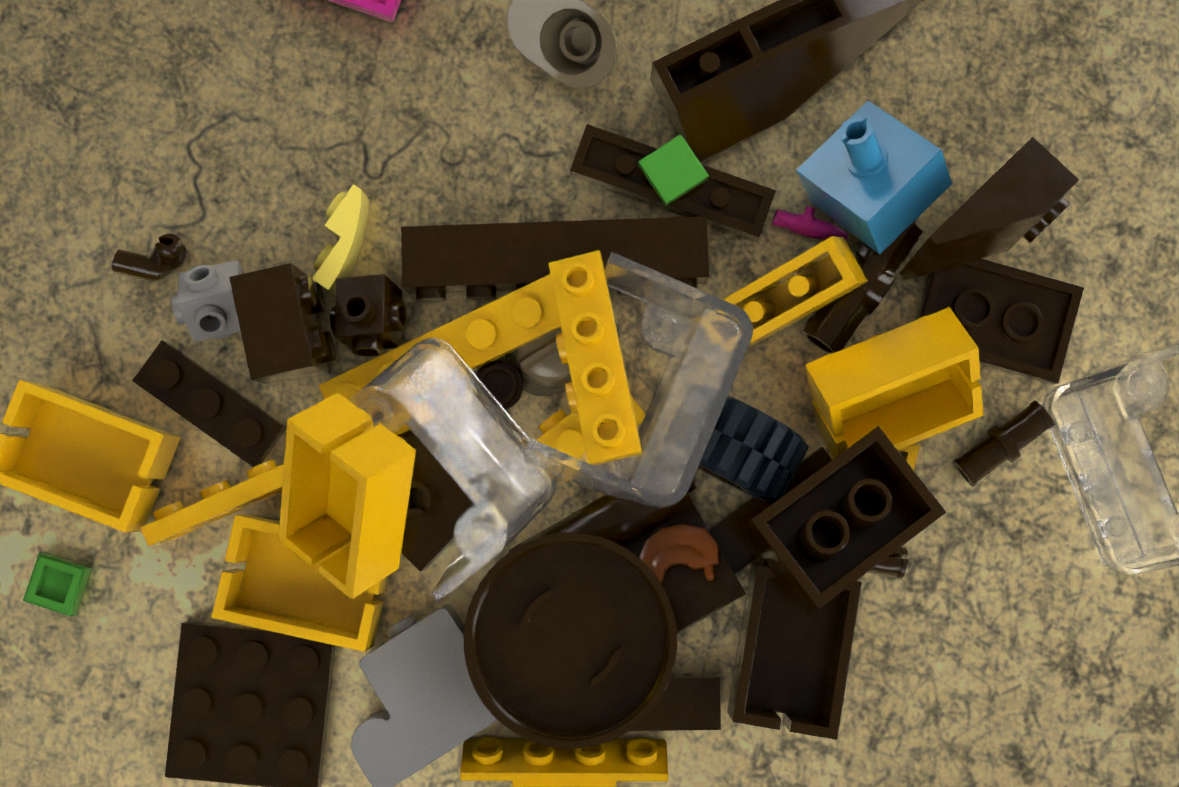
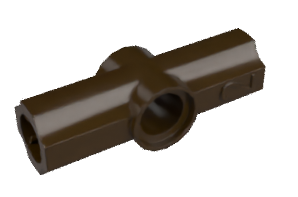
(836, 322)

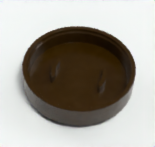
(570, 640)

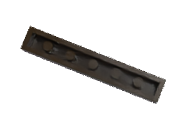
(512, 255)

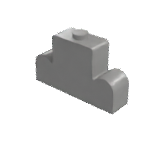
(426, 698)

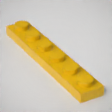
(476, 337)
(220, 502)

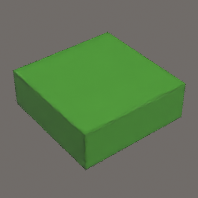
(673, 170)
(57, 583)

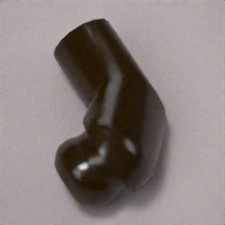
(156, 264)

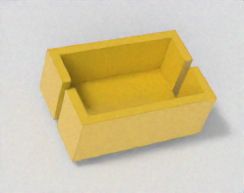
(903, 381)
(83, 456)
(345, 487)
(288, 594)

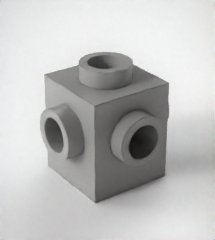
(207, 301)

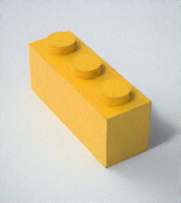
(799, 287)

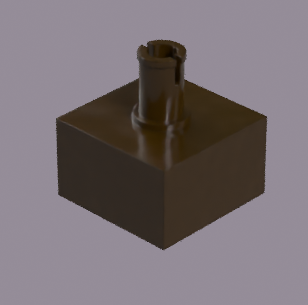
(432, 508)

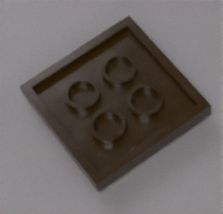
(249, 707)

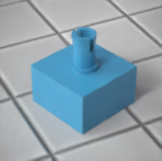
(874, 176)

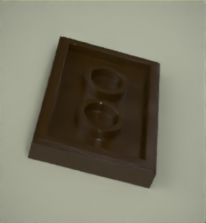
(1010, 313)

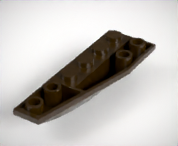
(765, 67)

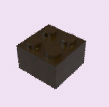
(282, 325)

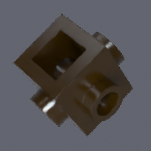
(368, 314)

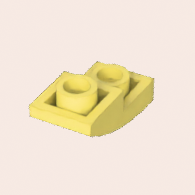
(348, 222)

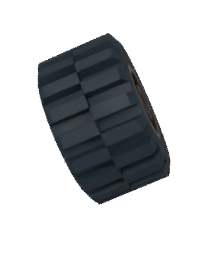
(753, 452)

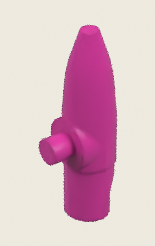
(807, 224)

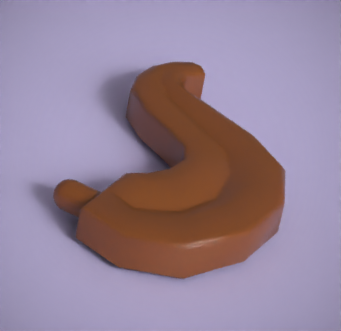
(683, 546)

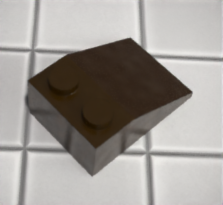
(1009, 206)

